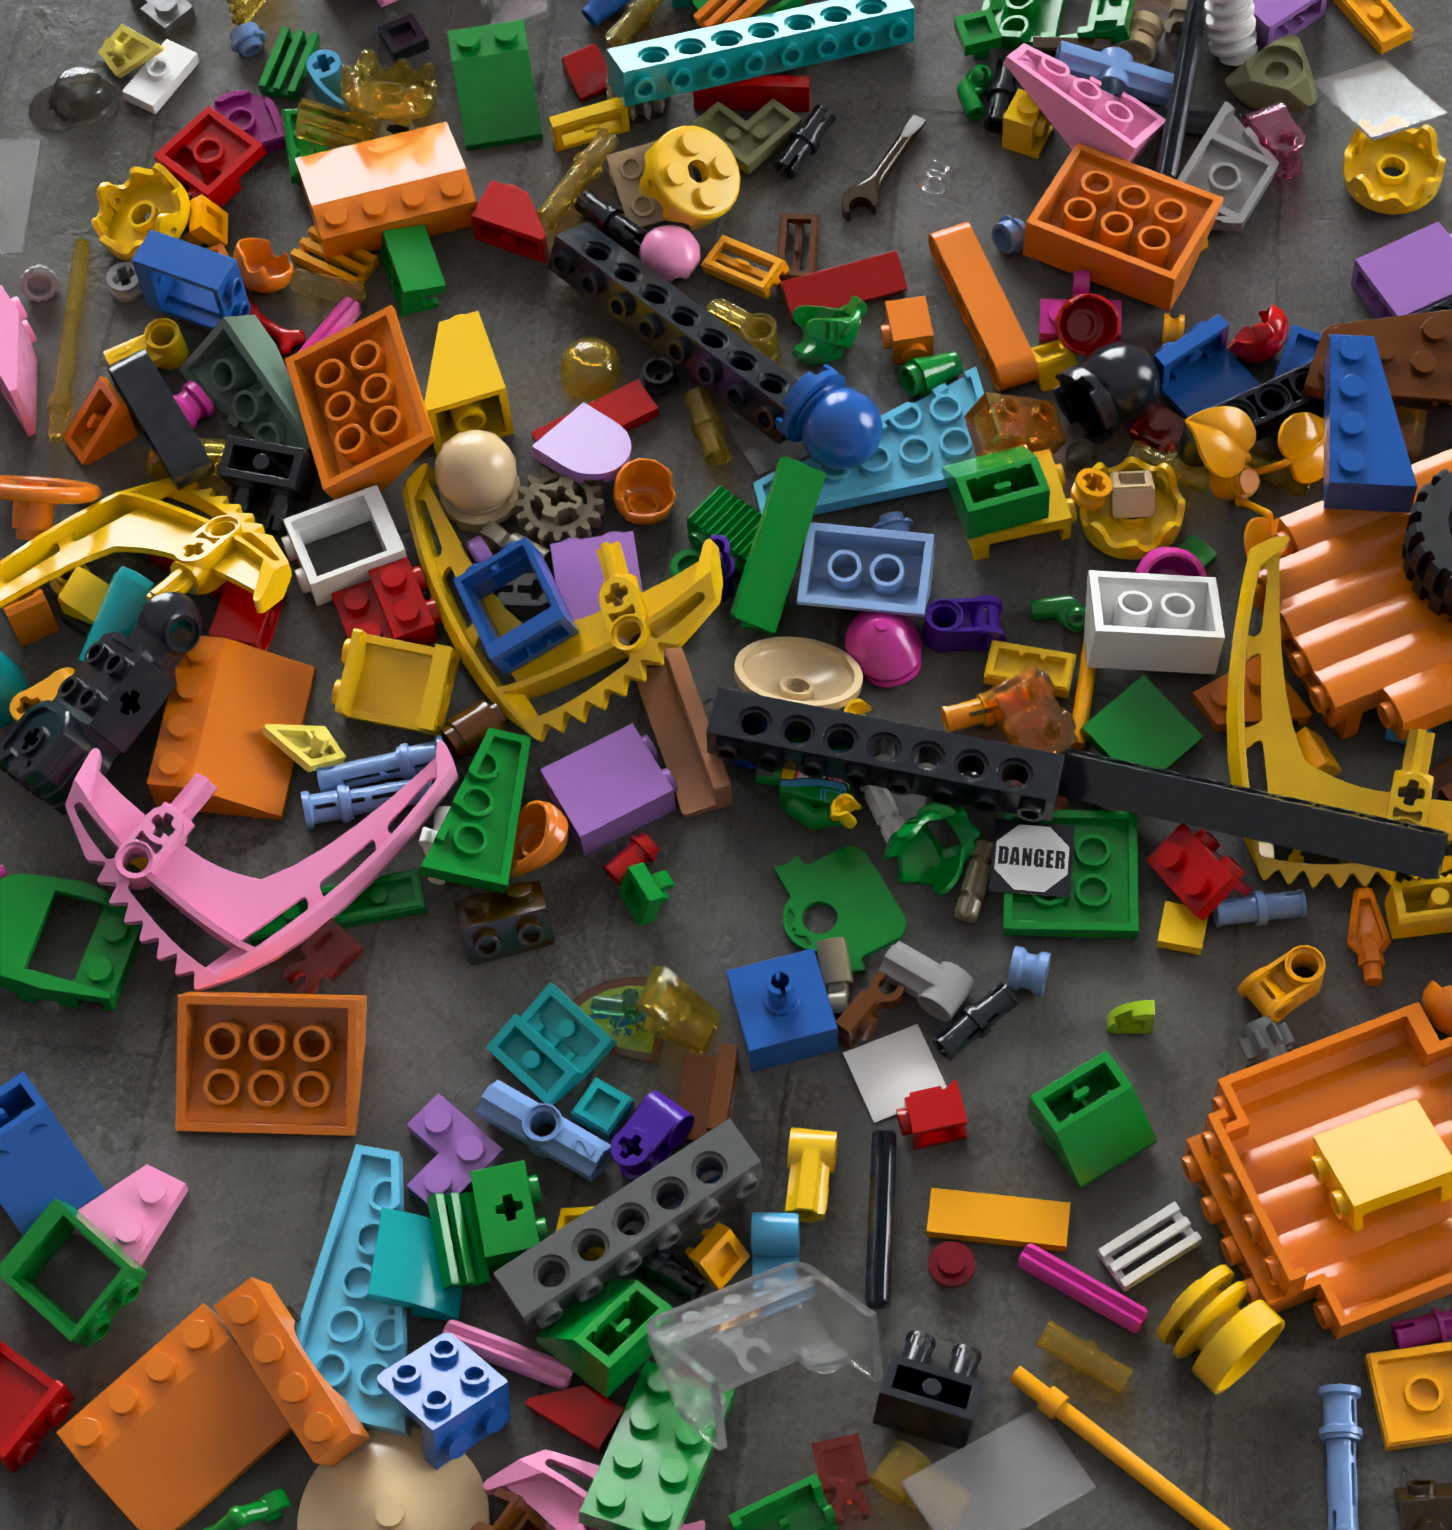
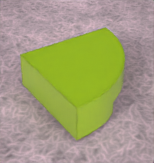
(1132, 1018)

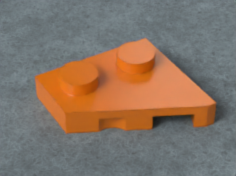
(1212, 700)

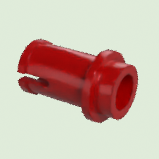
(638, 851)

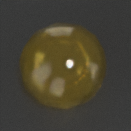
(589, 368)

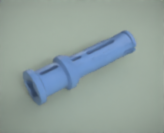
(404, 763)
(343, 798)
(1341, 1437)

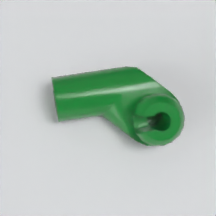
(971, 89)
(1061, 608)

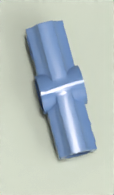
(1117, 72)
(566, 1145)

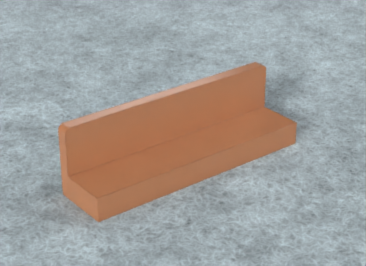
(680, 733)

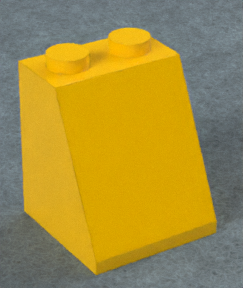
(465, 382)

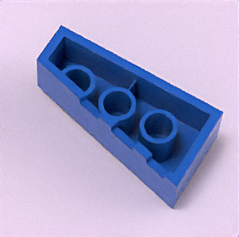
(1362, 435)

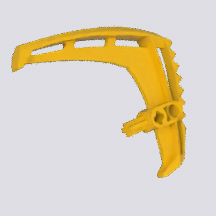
(137, 522)
(603, 636)
(1284, 762)

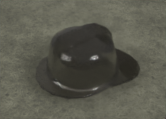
(74, 100)

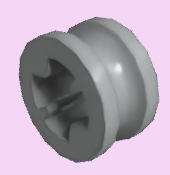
(116, 275)

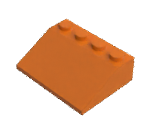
(386, 186)
(1121, 225)
(361, 405)
(217, 727)
(269, 1062)
(177, 1425)

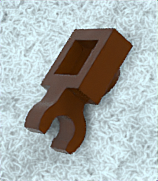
(861, 1015)

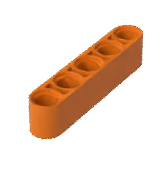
(983, 307)

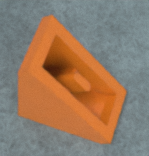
(100, 424)
(31, 617)

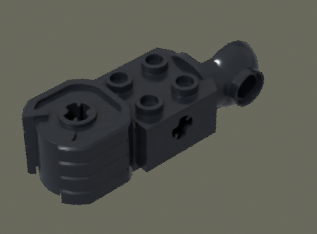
(102, 701)

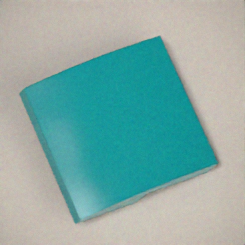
(551, 1045)
(408, 1270)

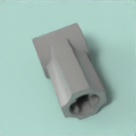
(936, 986)

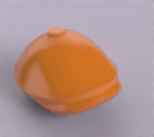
(539, 837)

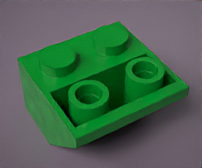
(998, 491)
(1091, 1119)
(606, 1335)

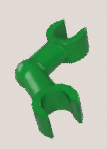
(265, 1509)

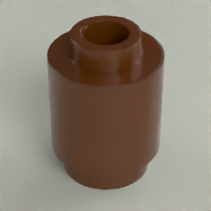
(470, 726)

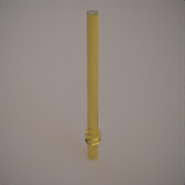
(60, 401)

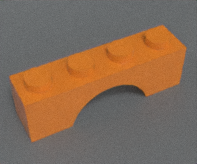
(307, 1401)

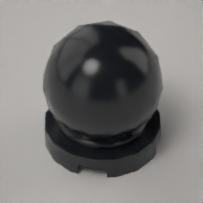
(1109, 389)

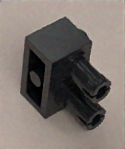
(270, 470)
(927, 1398)

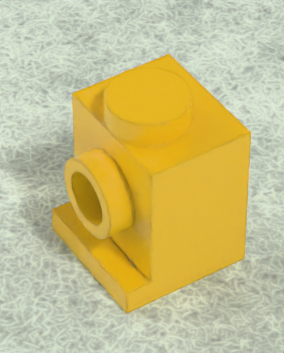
(1025, 126)

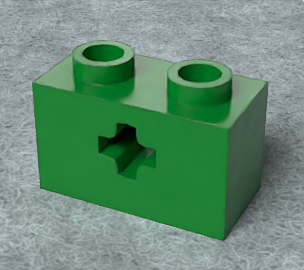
(497, 1193)

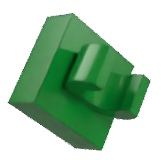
(978, 33)
(644, 892)

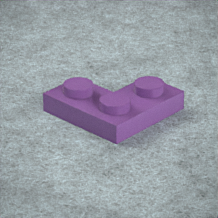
(457, 1147)

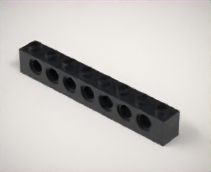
(673, 325)
(867, 737)

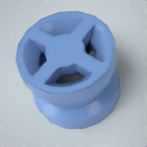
(1028, 971)

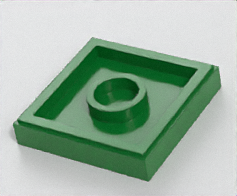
(1142, 728)

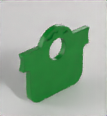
(854, 891)

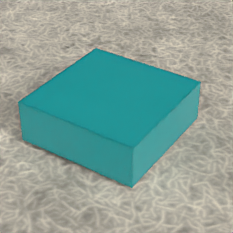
(602, 1109)

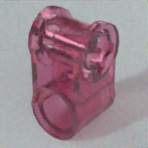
(1279, 135)

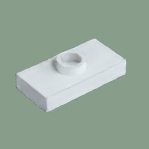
(161, 77)

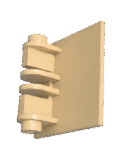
(625, 173)

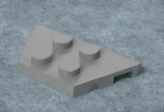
(1231, 166)

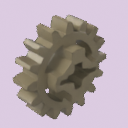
(560, 508)

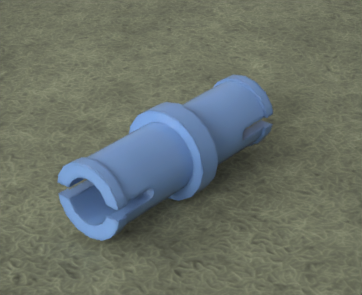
(1260, 908)

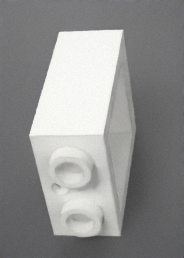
(334, 518)

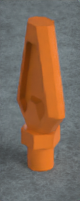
(1368, 935)

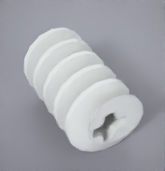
(1231, 30)

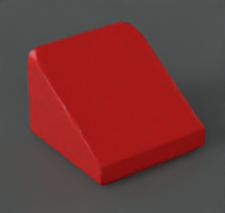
(586, 72)

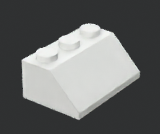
(1153, 622)

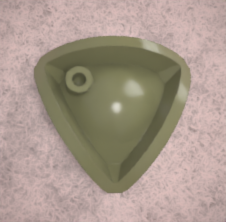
(1274, 76)

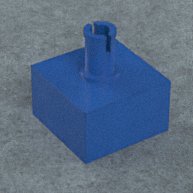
(782, 1010)

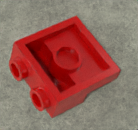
(210, 156)
(390, 605)

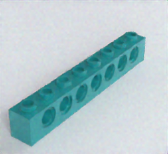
(756, 47)

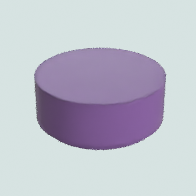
(477, 550)

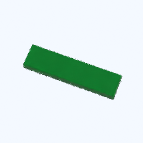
(386, 899)

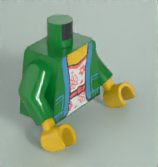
(815, 801)

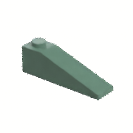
(248, 381)

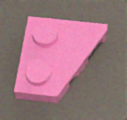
(136, 1210)

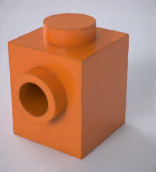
(907, 329)

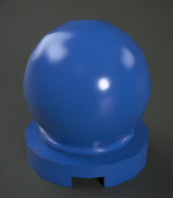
(833, 421)

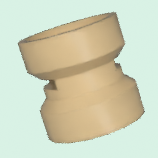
(1145, 32)

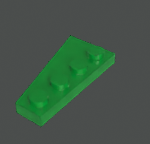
(481, 825)

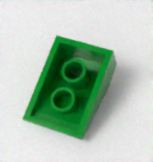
(494, 84)

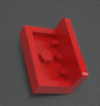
(1196, 869)

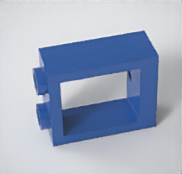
(189, 281)
(535, 635)

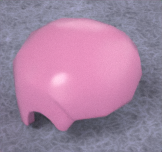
(670, 252)

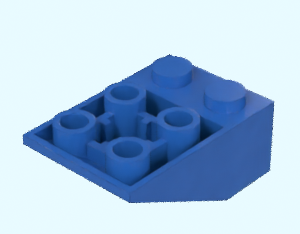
(38, 1157)

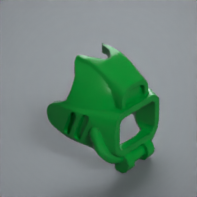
(827, 330)
(922, 857)

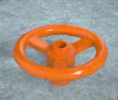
(37, 498)

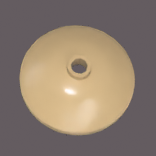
(799, 671)

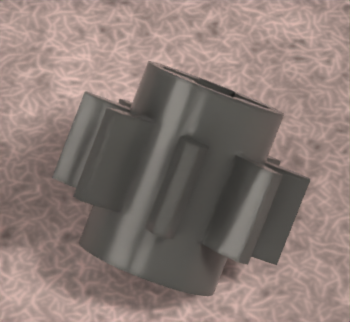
(1263, 1041)

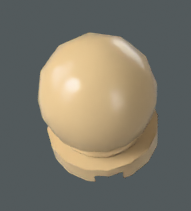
(476, 479)

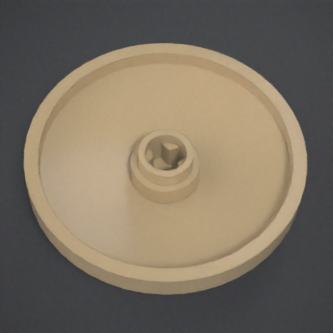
(394, 1488)

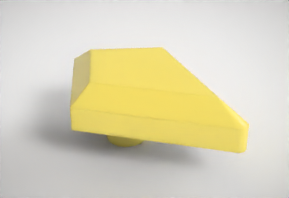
(128, 50)
(306, 745)

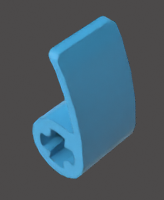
(325, 77)
(774, 1240)

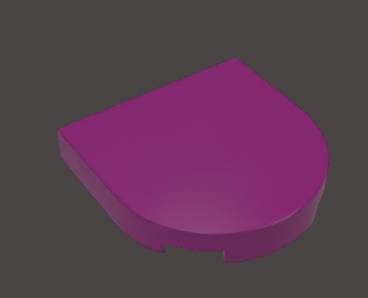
(254, 116)

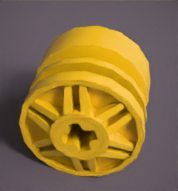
(1211, 1320)

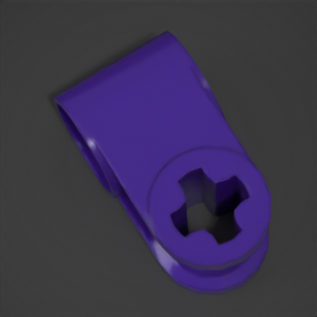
(967, 624)
(651, 1135)

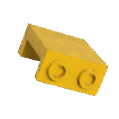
(1061, 512)
(395, 683)
(1381, 1162)

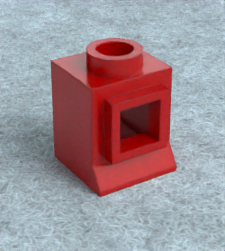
(933, 1116)

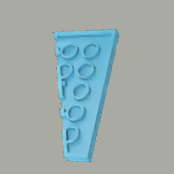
(912, 451)
(339, 1329)

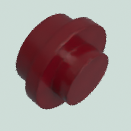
(951, 1264)

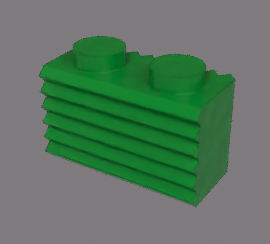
(726, 516)

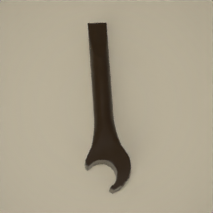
(868, 191)

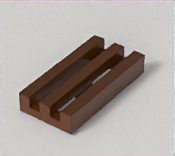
(799, 220)

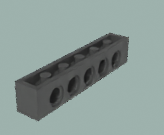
(640, 1201)

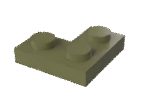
(751, 139)

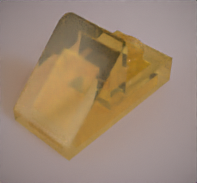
(677, 1011)

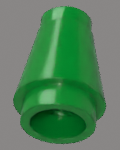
(928, 372)

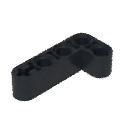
(160, 419)

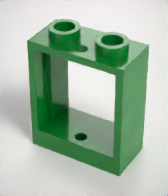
(39, 1247)

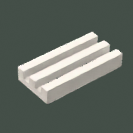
(1181, 1225)

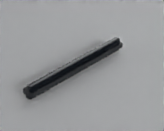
(1181, 89)

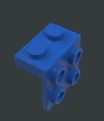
(1200, 370)
(449, 1395)

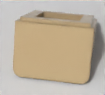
(1132, 494)

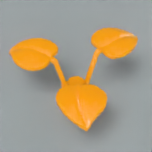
(1223, 443)

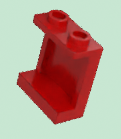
(28, 1407)

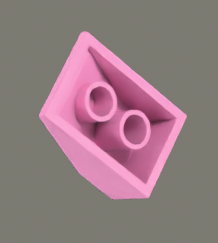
(18, 361)

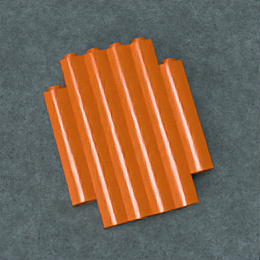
(1355, 620)
(1275, 1211)

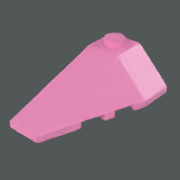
(1083, 109)

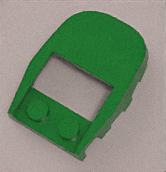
(1027, 19)
(108, 958)

